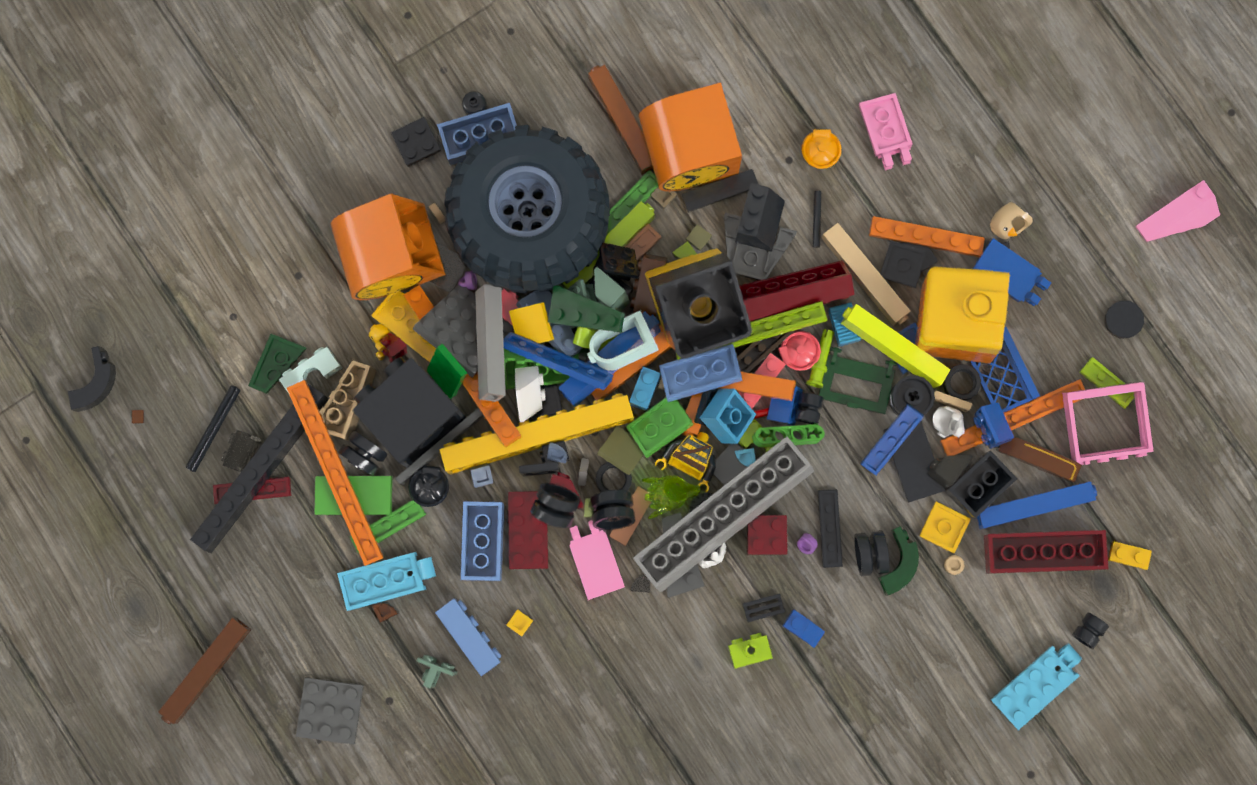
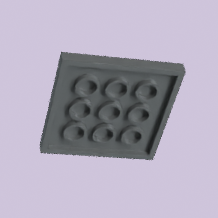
(454, 326)

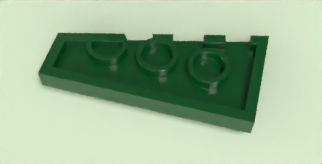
(578, 311)

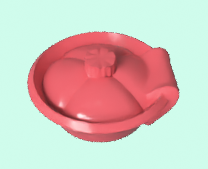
(800, 350)

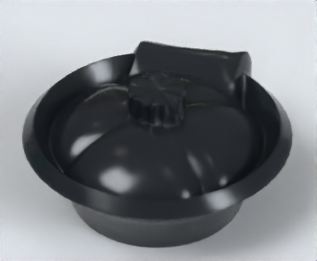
(428, 486)

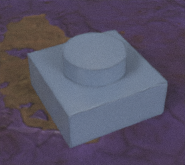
(481, 475)

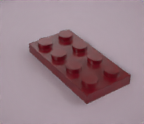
(526, 533)

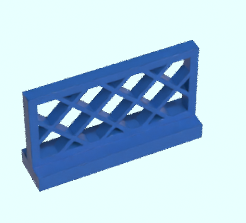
(1018, 368)

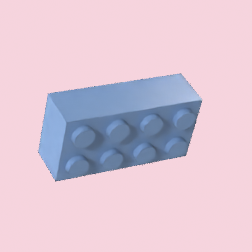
(465, 131)
(482, 541)

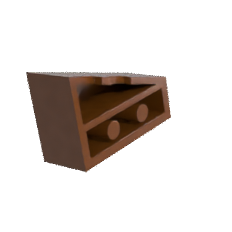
(644, 300)

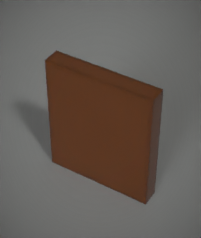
(137, 416)

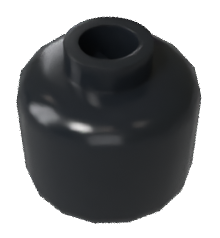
(472, 98)

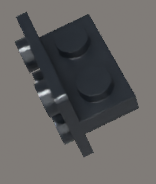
(617, 262)

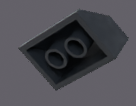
(760, 218)
(981, 484)

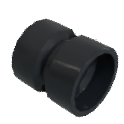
(808, 408)
(1090, 631)

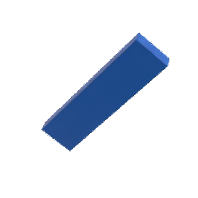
(892, 439)

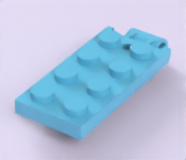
(384, 580)
(1037, 685)

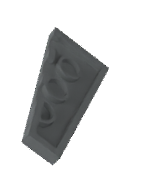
(691, 579)

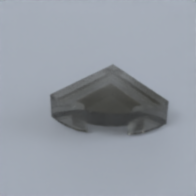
(641, 584)

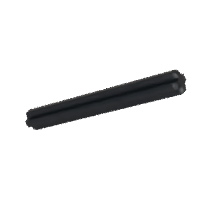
(213, 428)

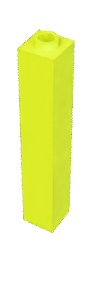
(894, 345)

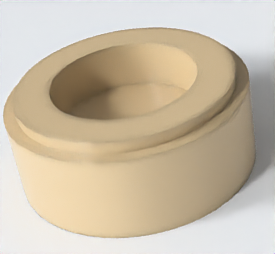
(954, 565)

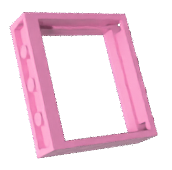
(1120, 454)

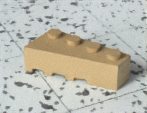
(338, 410)

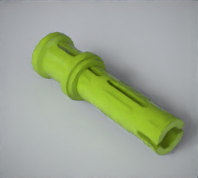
(820, 367)

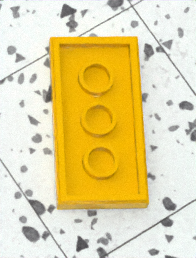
(400, 319)

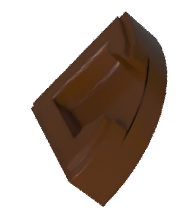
(384, 611)

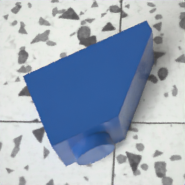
(803, 628)

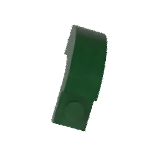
(906, 567)

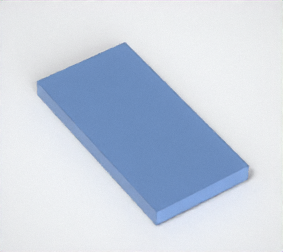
(700, 373)

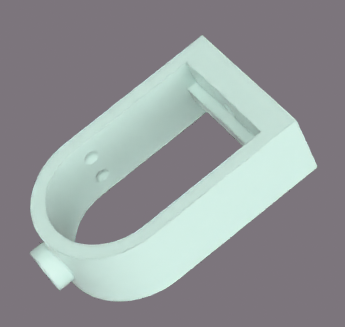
(630, 356)

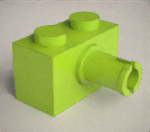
(749, 651)

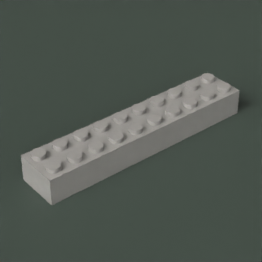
(723, 514)

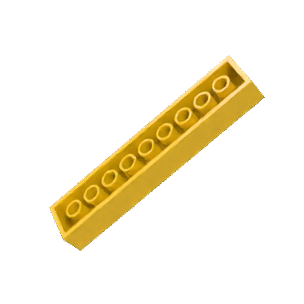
(534, 435)

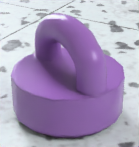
(470, 280)
(807, 543)

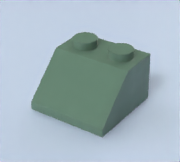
(609, 292)

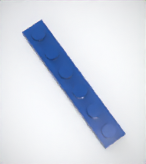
(557, 361)

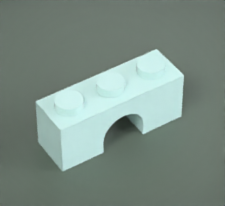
(322, 361)

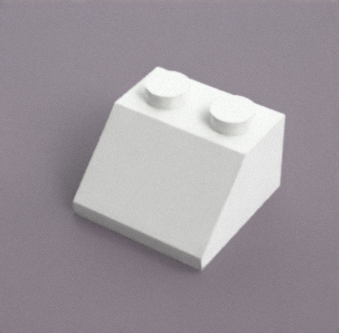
(529, 391)

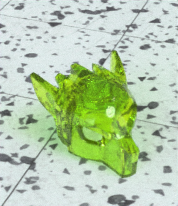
(668, 495)

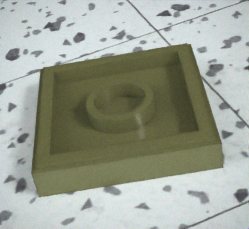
(621, 450)

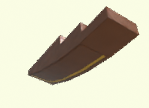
(1041, 459)

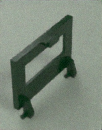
(860, 371)

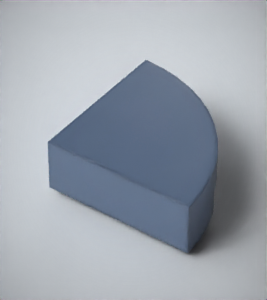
(556, 453)

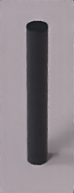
(817, 219)

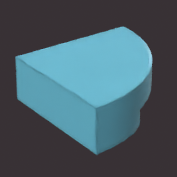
(746, 456)

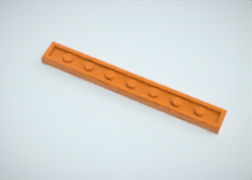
(1015, 417)

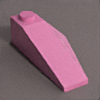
(1188, 211)

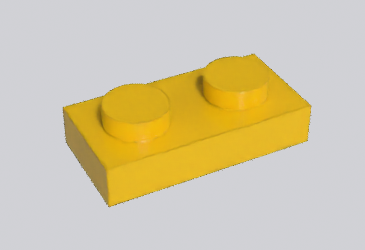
(1129, 555)

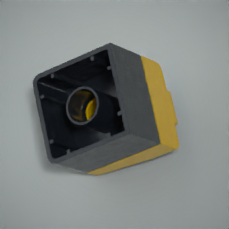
(699, 303)

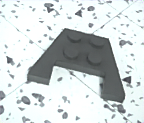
(752, 261)

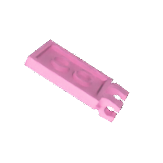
(887, 129)
(595, 562)

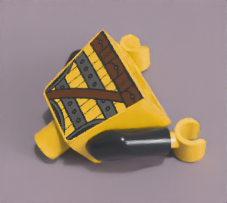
(692, 457)

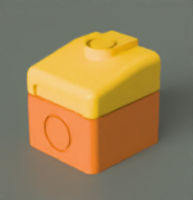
(962, 313)

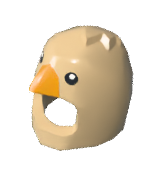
(1008, 221)

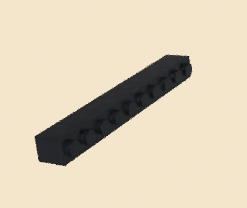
(252, 477)

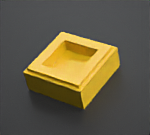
(519, 622)

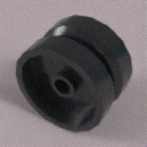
(916, 387)
(362, 454)
(555, 505)
(612, 510)
(871, 553)

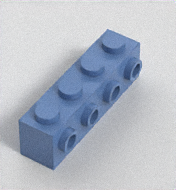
(468, 637)

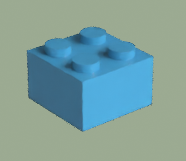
(728, 416)

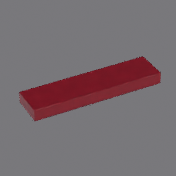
(271, 489)

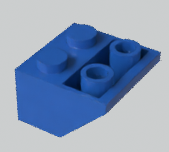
(993, 425)

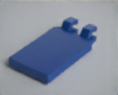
(1022, 273)

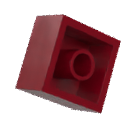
(767, 535)

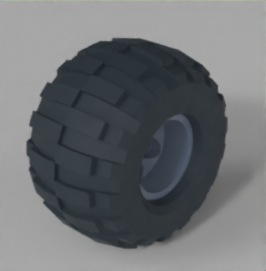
(528, 164)

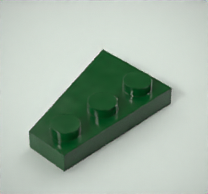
(275, 360)

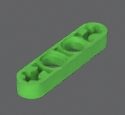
(787, 431)

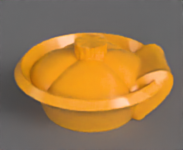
(821, 148)

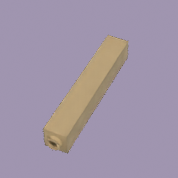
(866, 275)

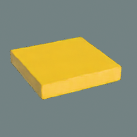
(532, 323)
(944, 527)

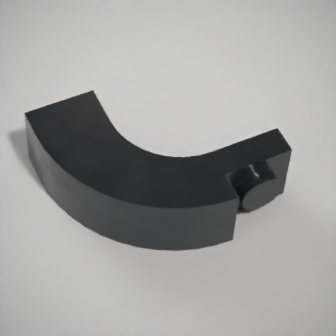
(100, 385)

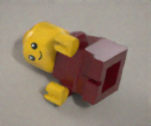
(386, 341)

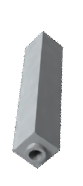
(490, 343)

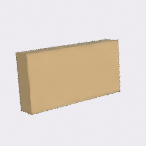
(952, 401)

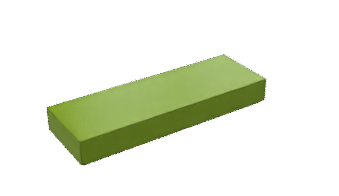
(1102, 377)

